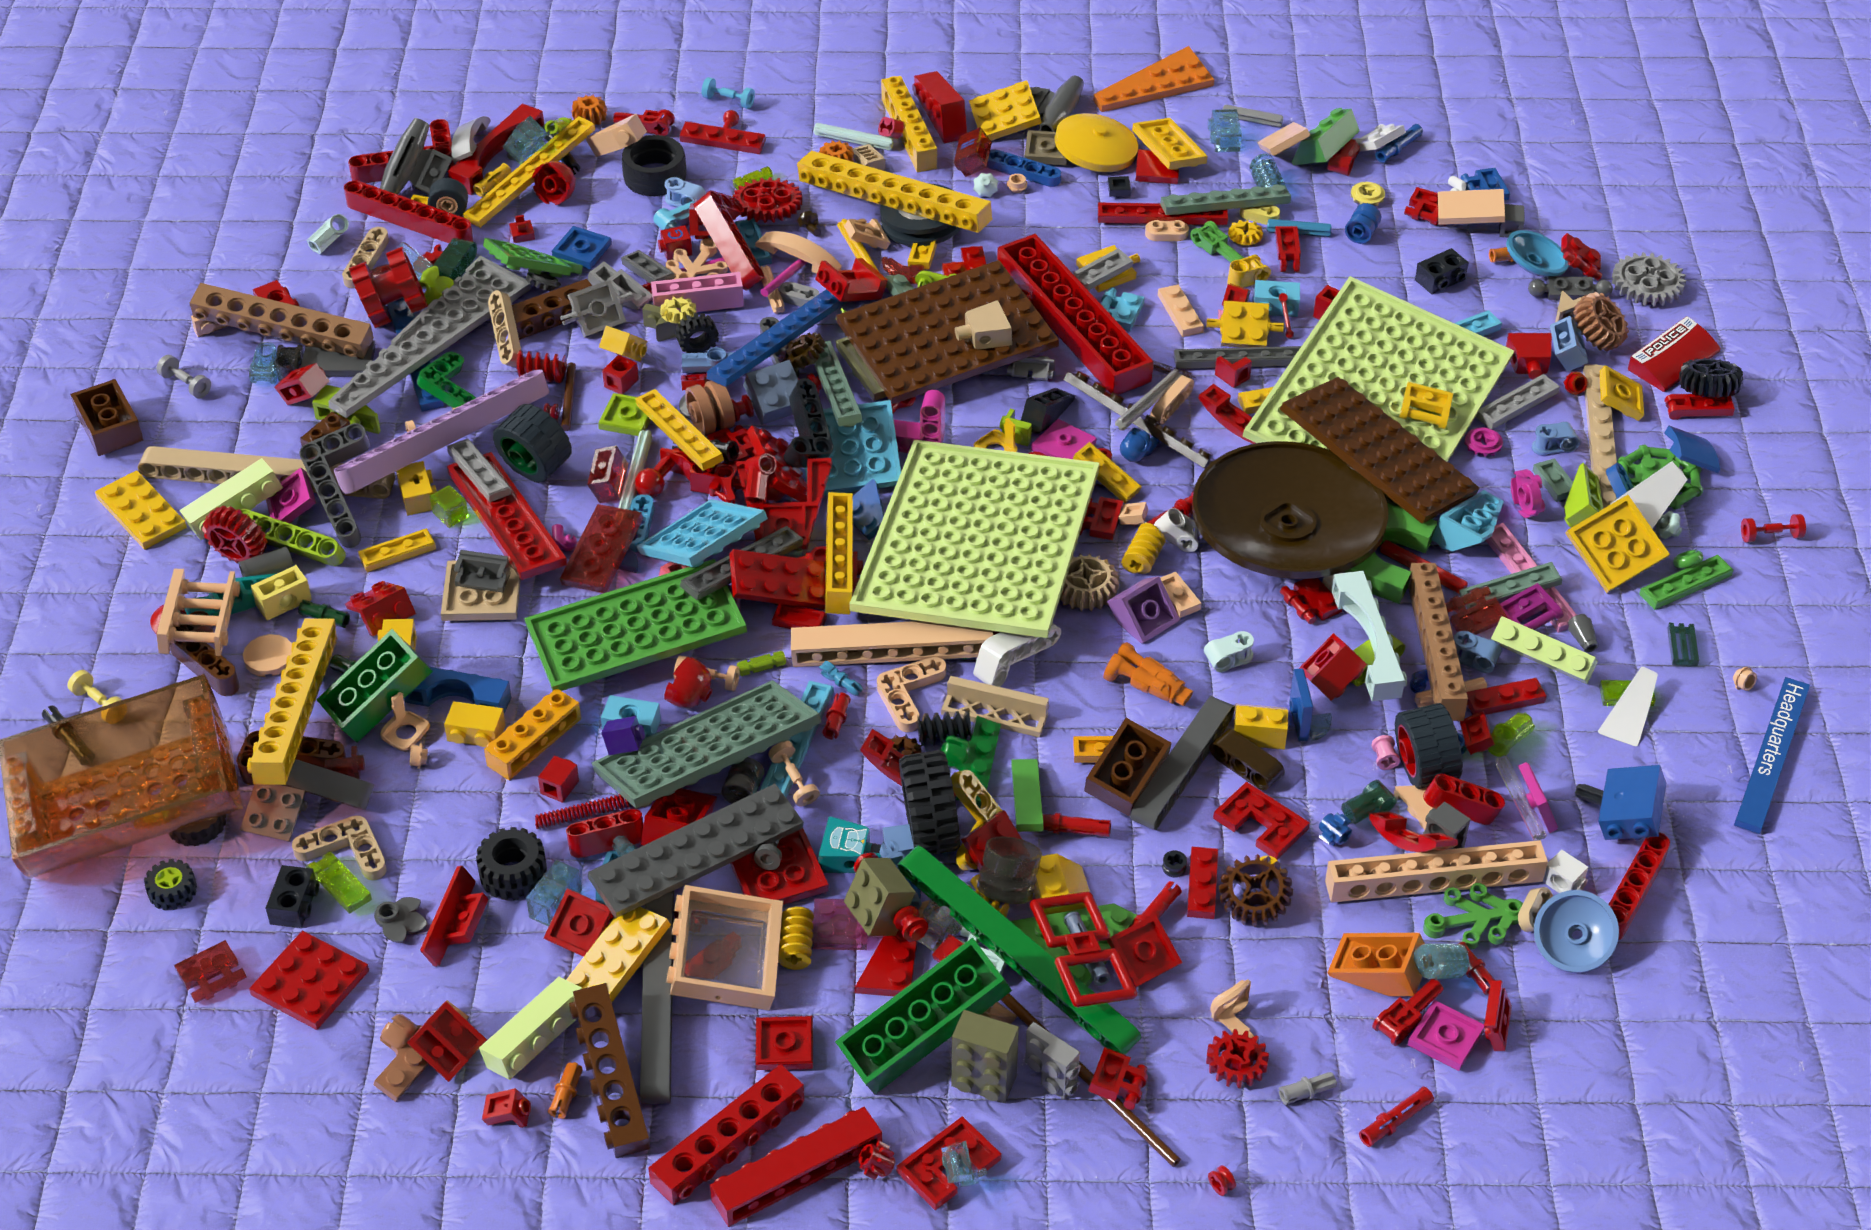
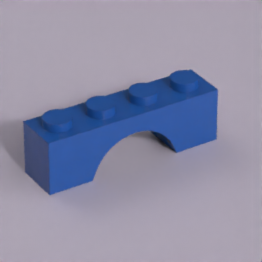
(476, 688)

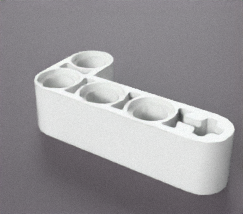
(1006, 649)

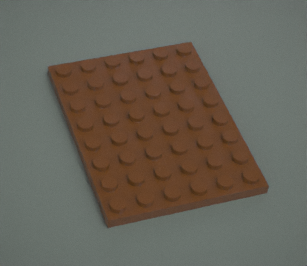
(912, 335)

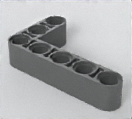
(327, 484)

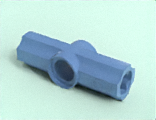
(703, 361)

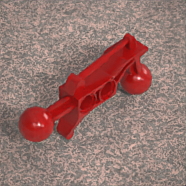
(716, 481)

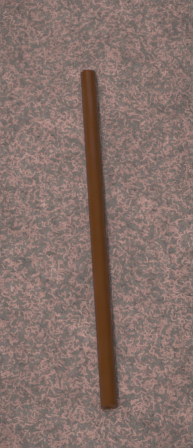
(1118, 1106)

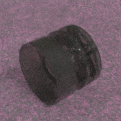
(1009, 870)

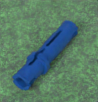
(1394, 147)

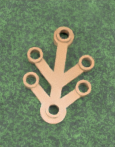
(708, 249)

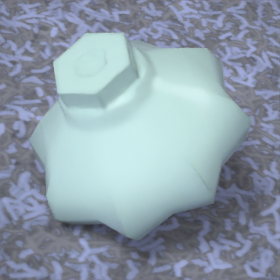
(985, 185)
(1668, 525)

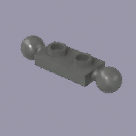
(1572, 286)

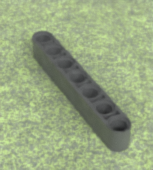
(1182, 763)

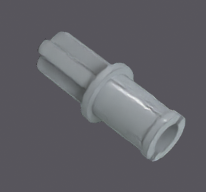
(1307, 1088)

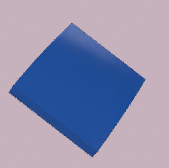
(1693, 449)

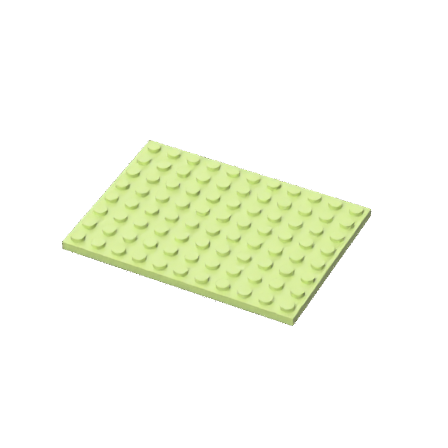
(1377, 349)
(977, 538)

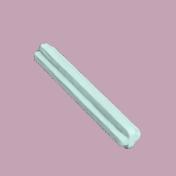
(853, 136)

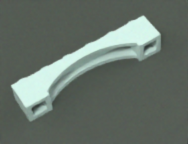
(1355, 596)

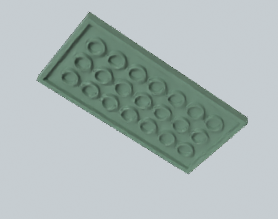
(706, 743)

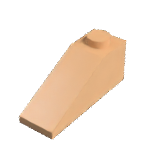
(617, 136)

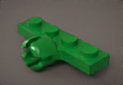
(975, 754)

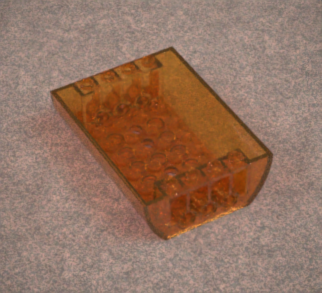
(117, 760)

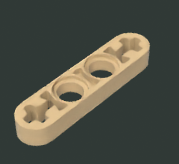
(361, 255)
(500, 305)

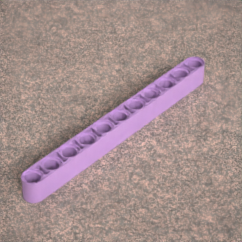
(440, 432)

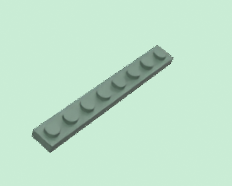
(837, 388)

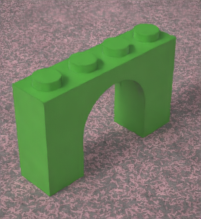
(1403, 529)

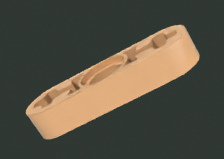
(1172, 399)

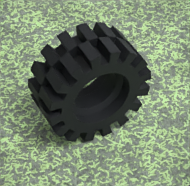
(694, 325)

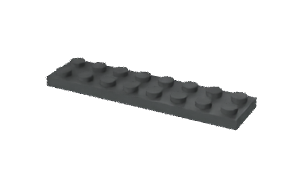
(694, 850)

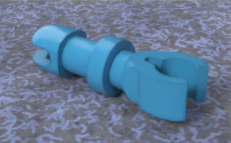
(840, 678)

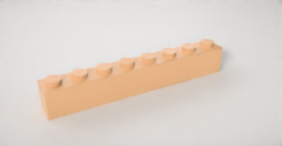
(883, 643)

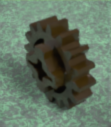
(803, 350)

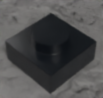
(1119, 186)

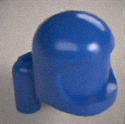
(1137, 445)

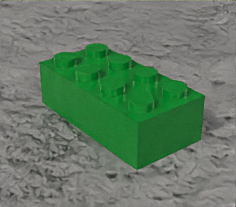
(366, 688)

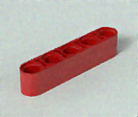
(1638, 880)

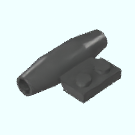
(1058, 105)
(413, 163)

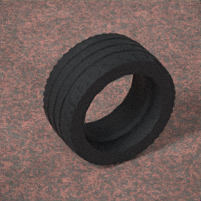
(652, 150)

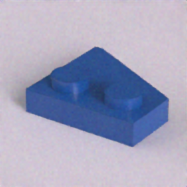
(868, 510)

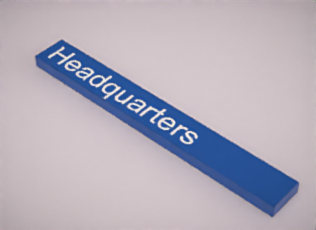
(1772, 755)

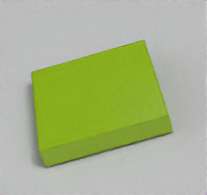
(623, 416)

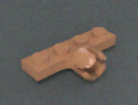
(408, 1063)

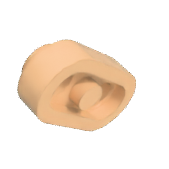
(1167, 230)

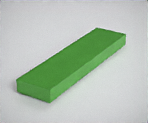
(1686, 582)
(1027, 795)

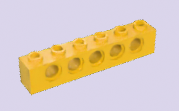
(915, 133)
(839, 553)

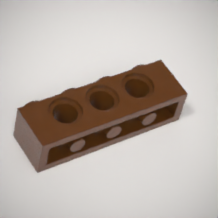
(545, 310)

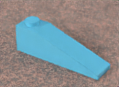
(1468, 522)

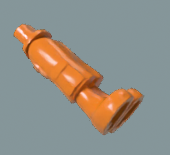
(1148, 676)

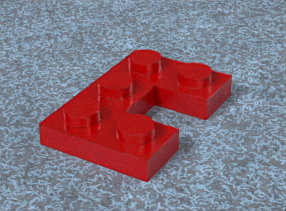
(1282, 823)
(925, 1166)

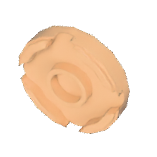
(267, 655)

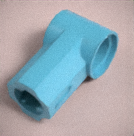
(674, 218)

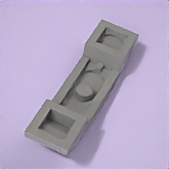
(463, 142)

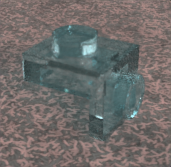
(958, 1164)

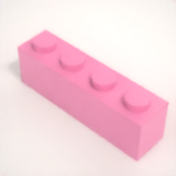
(707, 292)

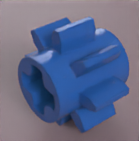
(1335, 829)

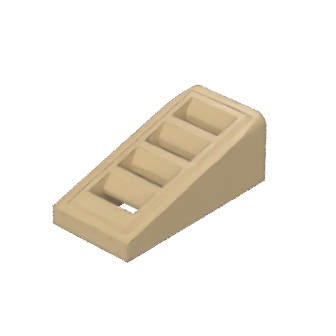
(869, 157)

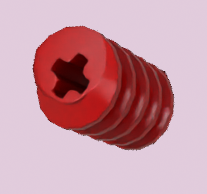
(552, 369)

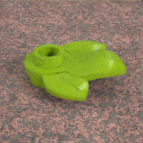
(434, 283)

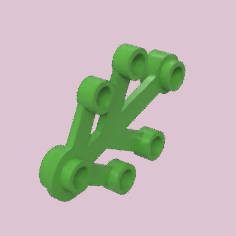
(1505, 910)

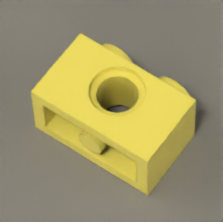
(281, 592)

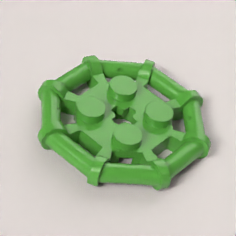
(1651, 465)

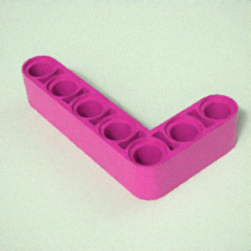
(931, 423)

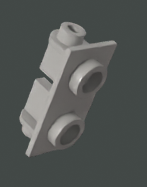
(1042, 368)

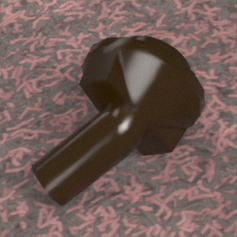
(809, 220)

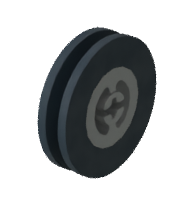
(911, 228)

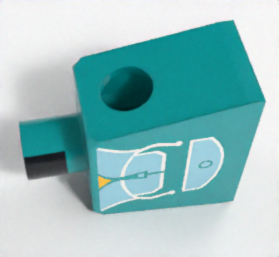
(843, 845)

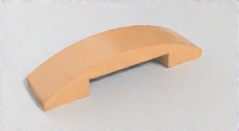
(798, 247)

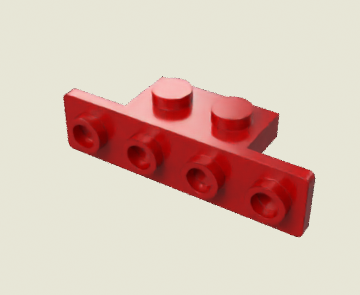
(455, 917)

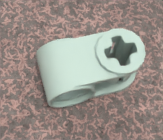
(1228, 653)

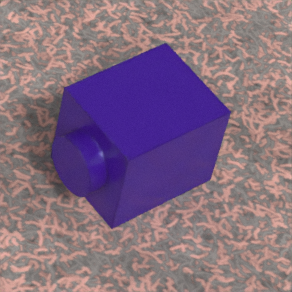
(623, 735)

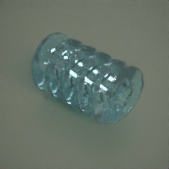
(1265, 171)
(1442, 960)

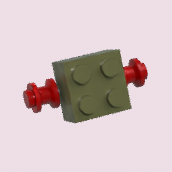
(882, 899)

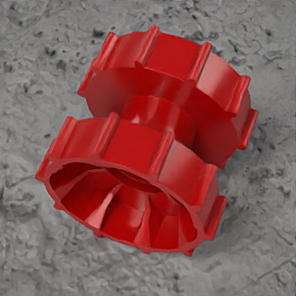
(388, 287)

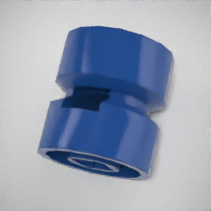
(1363, 223)

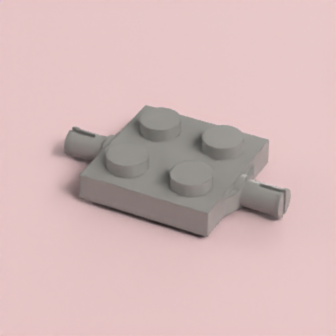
(597, 308)

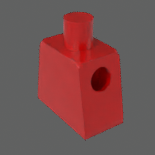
(1531, 353)

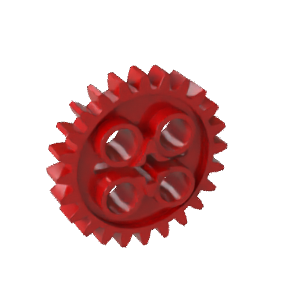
(769, 199)

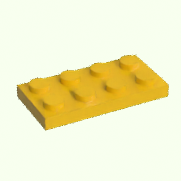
(1169, 143)
(140, 509)
(620, 950)

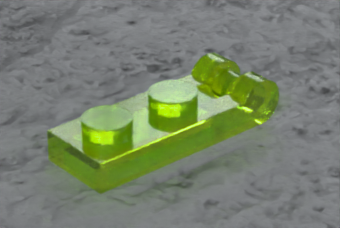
(340, 882)

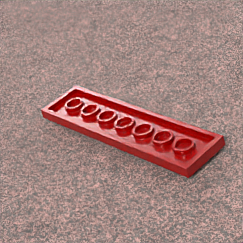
(512, 525)

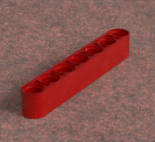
(406, 212)

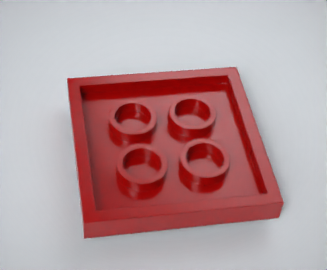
(793, 880)
(309, 980)

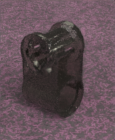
(288, 360)

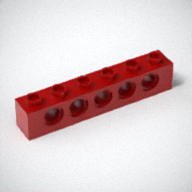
(711, 1137)

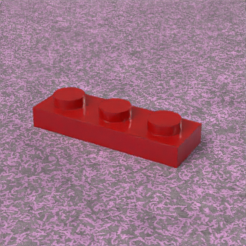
(1506, 697)
(1202, 882)

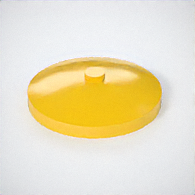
(1096, 142)

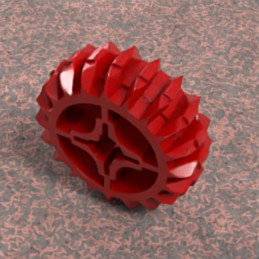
(234, 534)

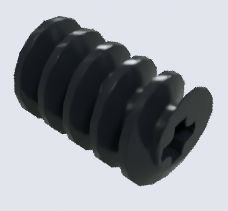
(943, 727)

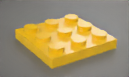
(1005, 110)
(1617, 543)

